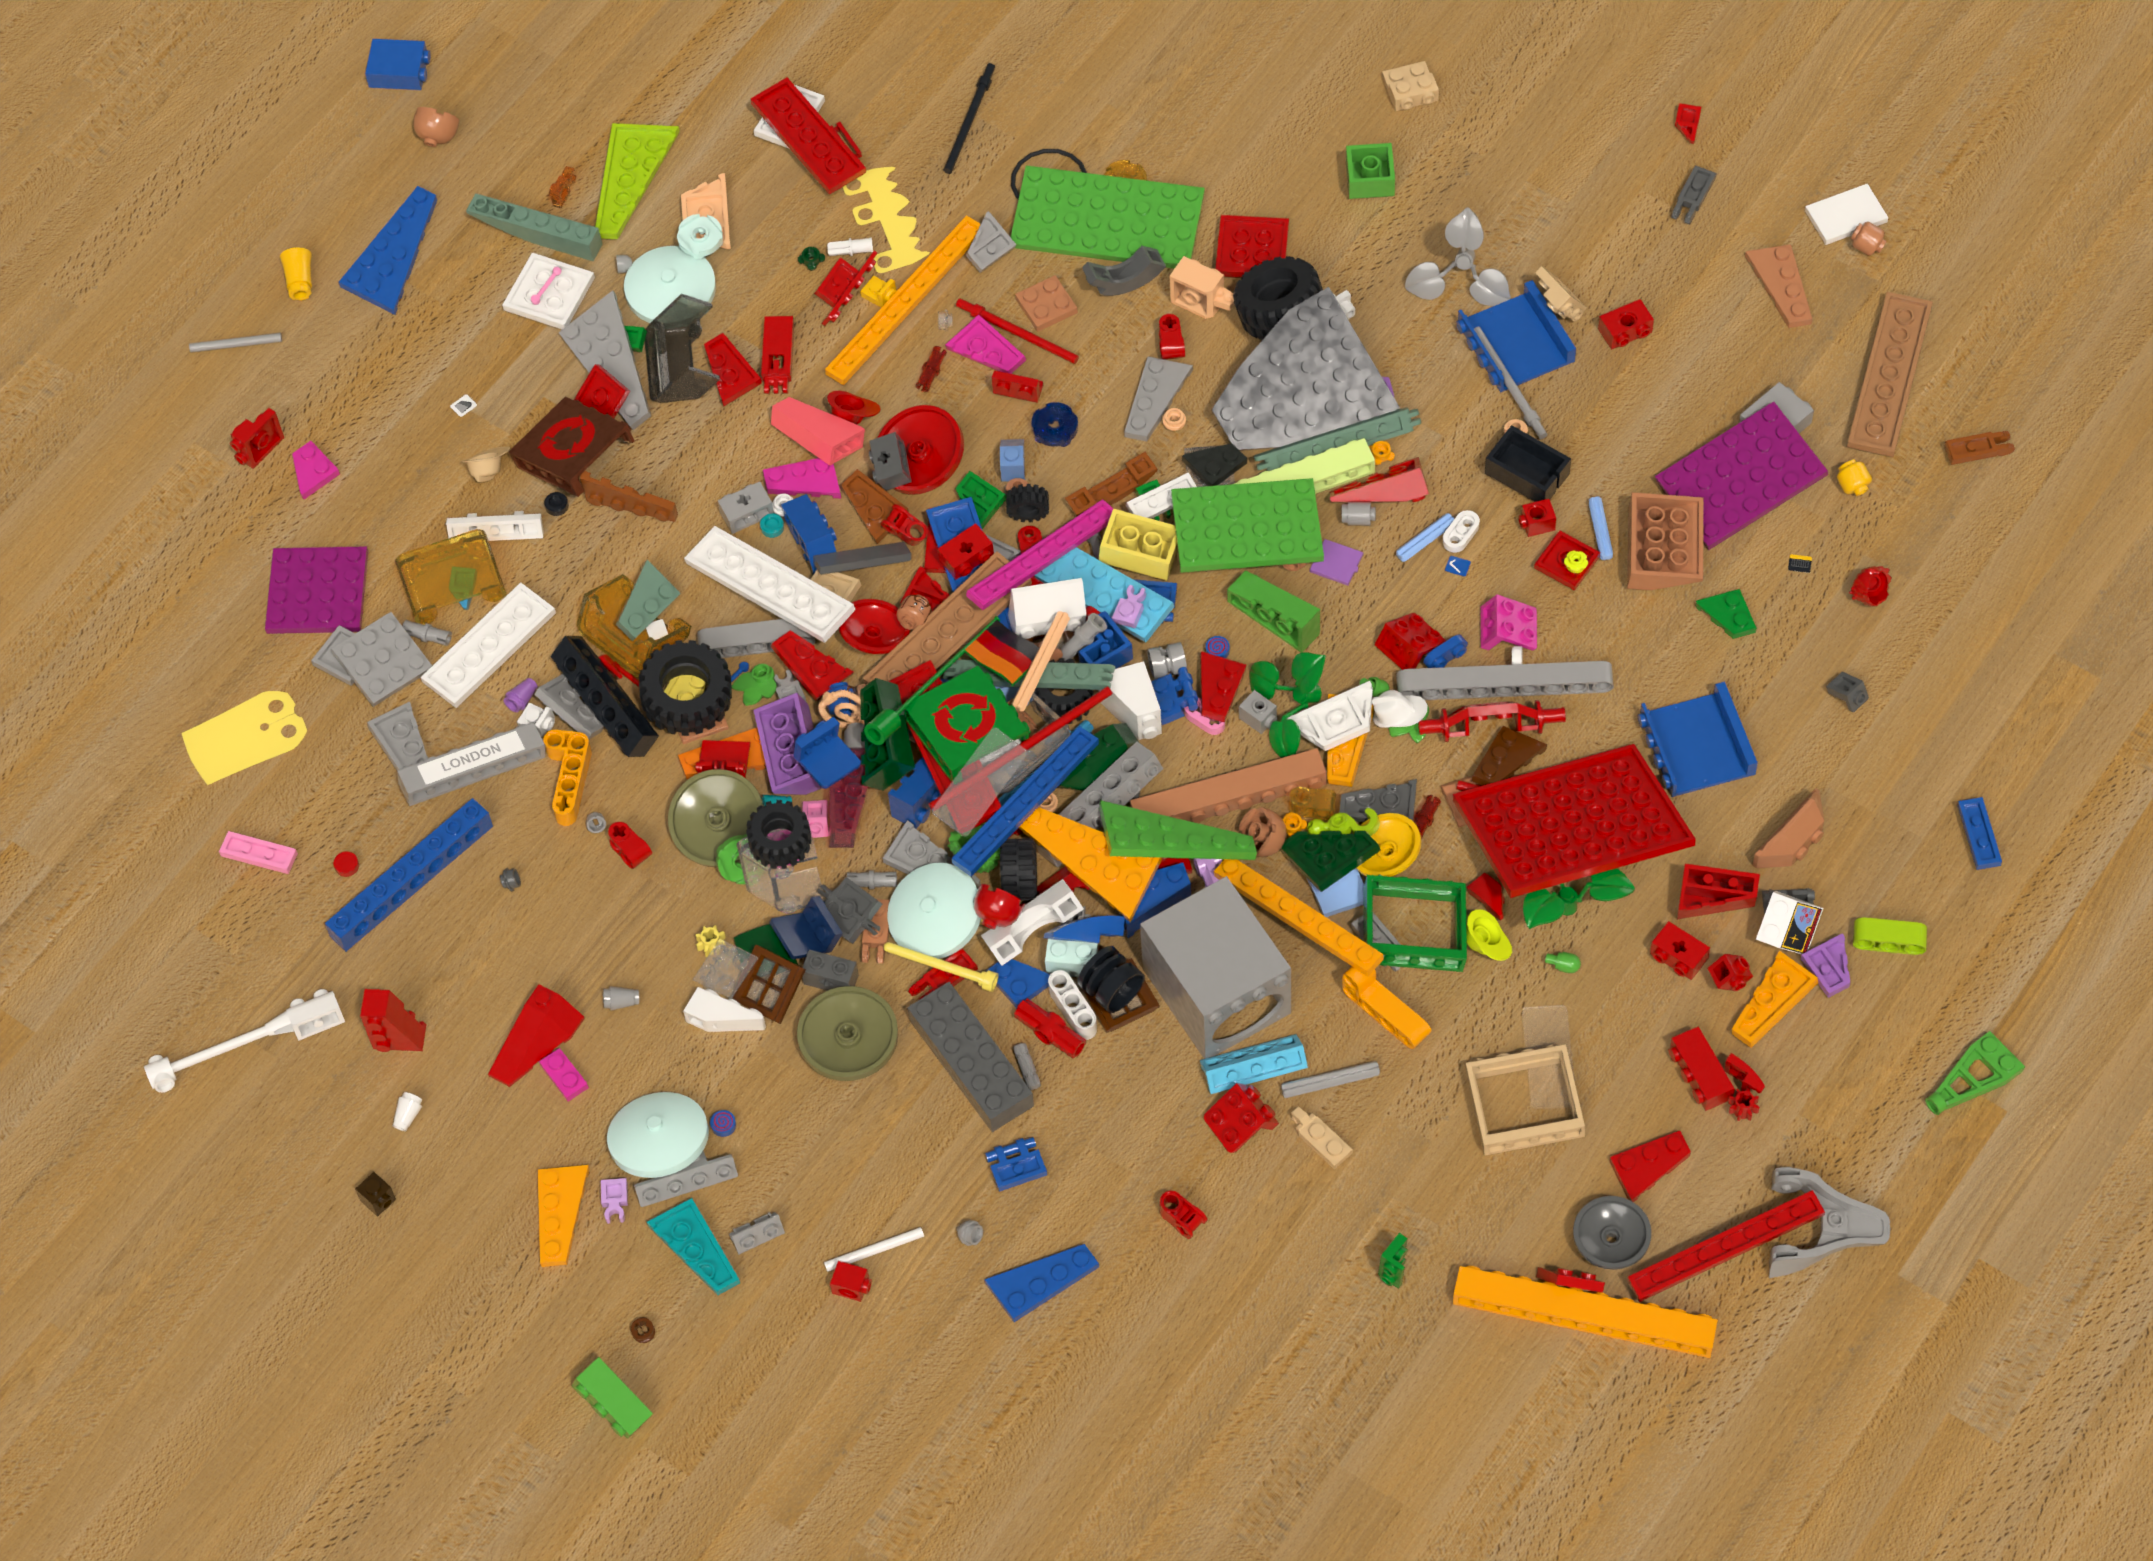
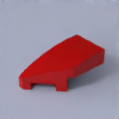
(1688, 120)
(1489, 893)
(1743, 1072)

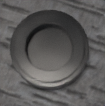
(556, 504)

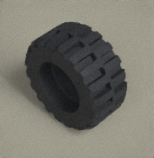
(1271, 291)
(685, 660)

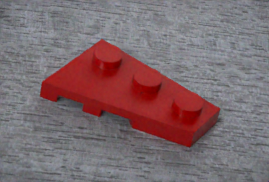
(734, 371)
(1219, 685)
(1646, 1164)

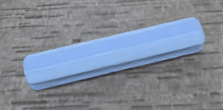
(1600, 528)
(1424, 537)

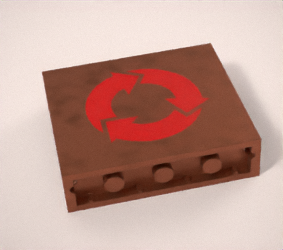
(567, 444)

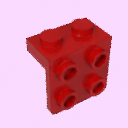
(1239, 1116)

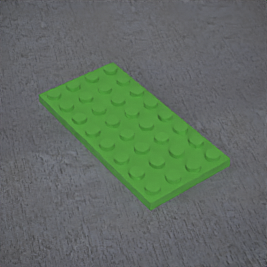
(1105, 215)

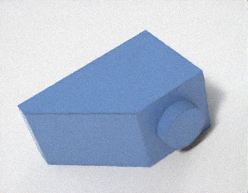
(1012, 459)

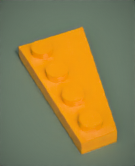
(1345, 759)
(1779, 992)
(559, 1204)

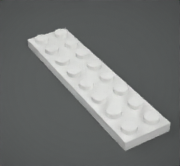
(770, 584)

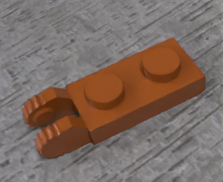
(1978, 447)

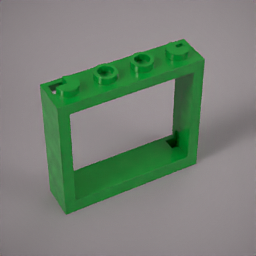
(1423, 889)

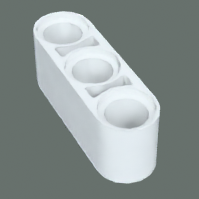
(1071, 994)

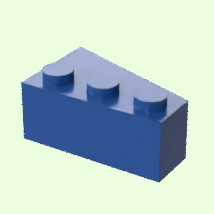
(914, 795)

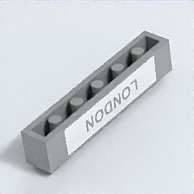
(471, 763)

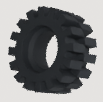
(1027, 503)

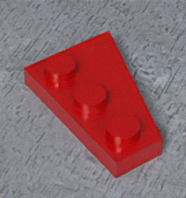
(809, 665)

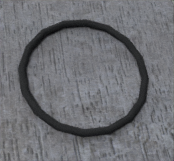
(1013, 175)

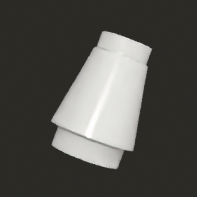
(406, 1111)

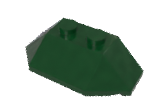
(1112, 745)

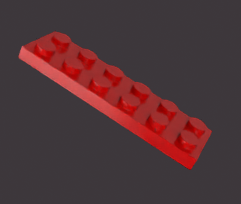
(808, 135)

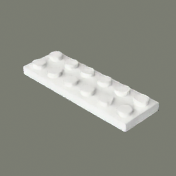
(488, 645)

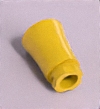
(297, 272)

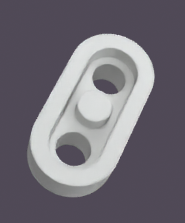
(1459, 532)

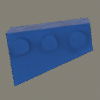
(809, 528)
(1166, 889)

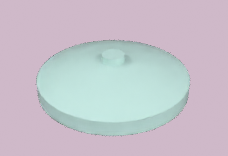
(662, 276)
(934, 910)
(657, 1134)

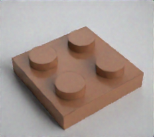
(1046, 303)

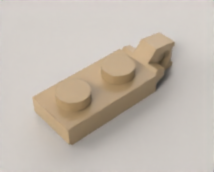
(1321, 1138)

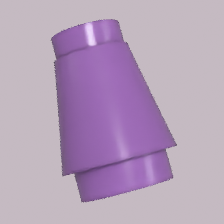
(519, 696)

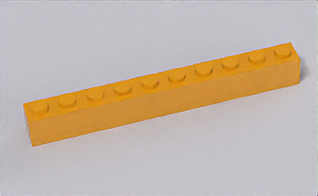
(1585, 1311)

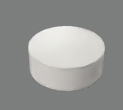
(1517, 655)

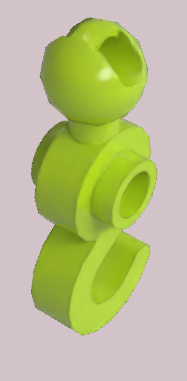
(1345, 824)

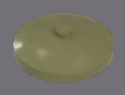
(709, 812)
(847, 1033)

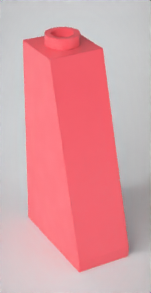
(817, 430)

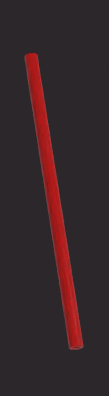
(1059, 723)

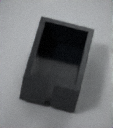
(1527, 465)

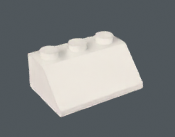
(1036, 606)

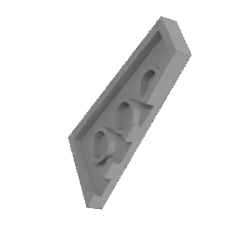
(1154, 395)

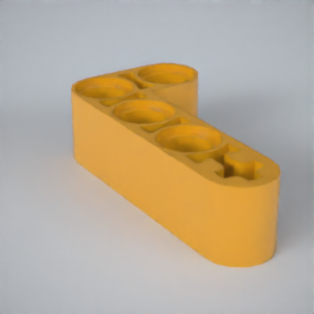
(568, 778)
(1385, 1007)

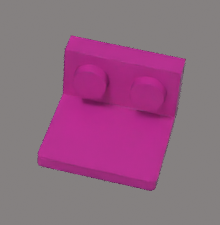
(1509, 622)

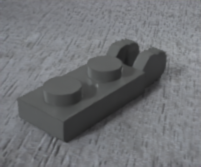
(1694, 192)

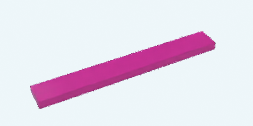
(1040, 555)

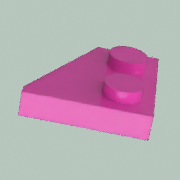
(312, 469)

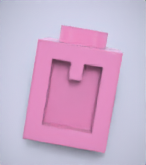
(817, 816)

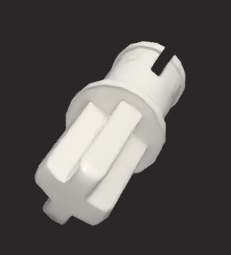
(850, 247)

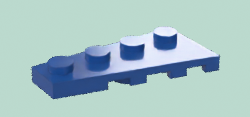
(1037, 1282)

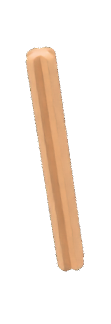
(1040, 661)

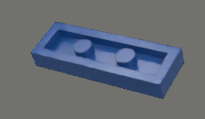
(1979, 833)

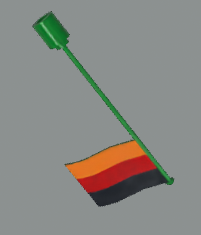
(992, 648)

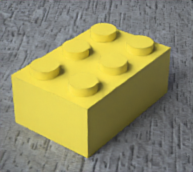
(1139, 544)

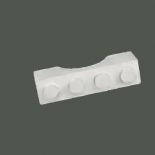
(1053, 905)

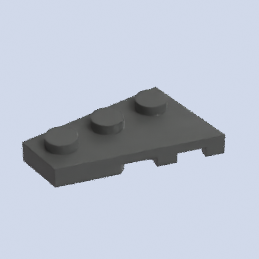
(1392, 799)

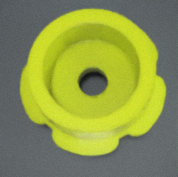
(1573, 566)

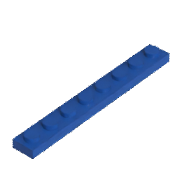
(1025, 801)

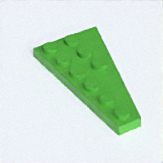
(1148, 834)

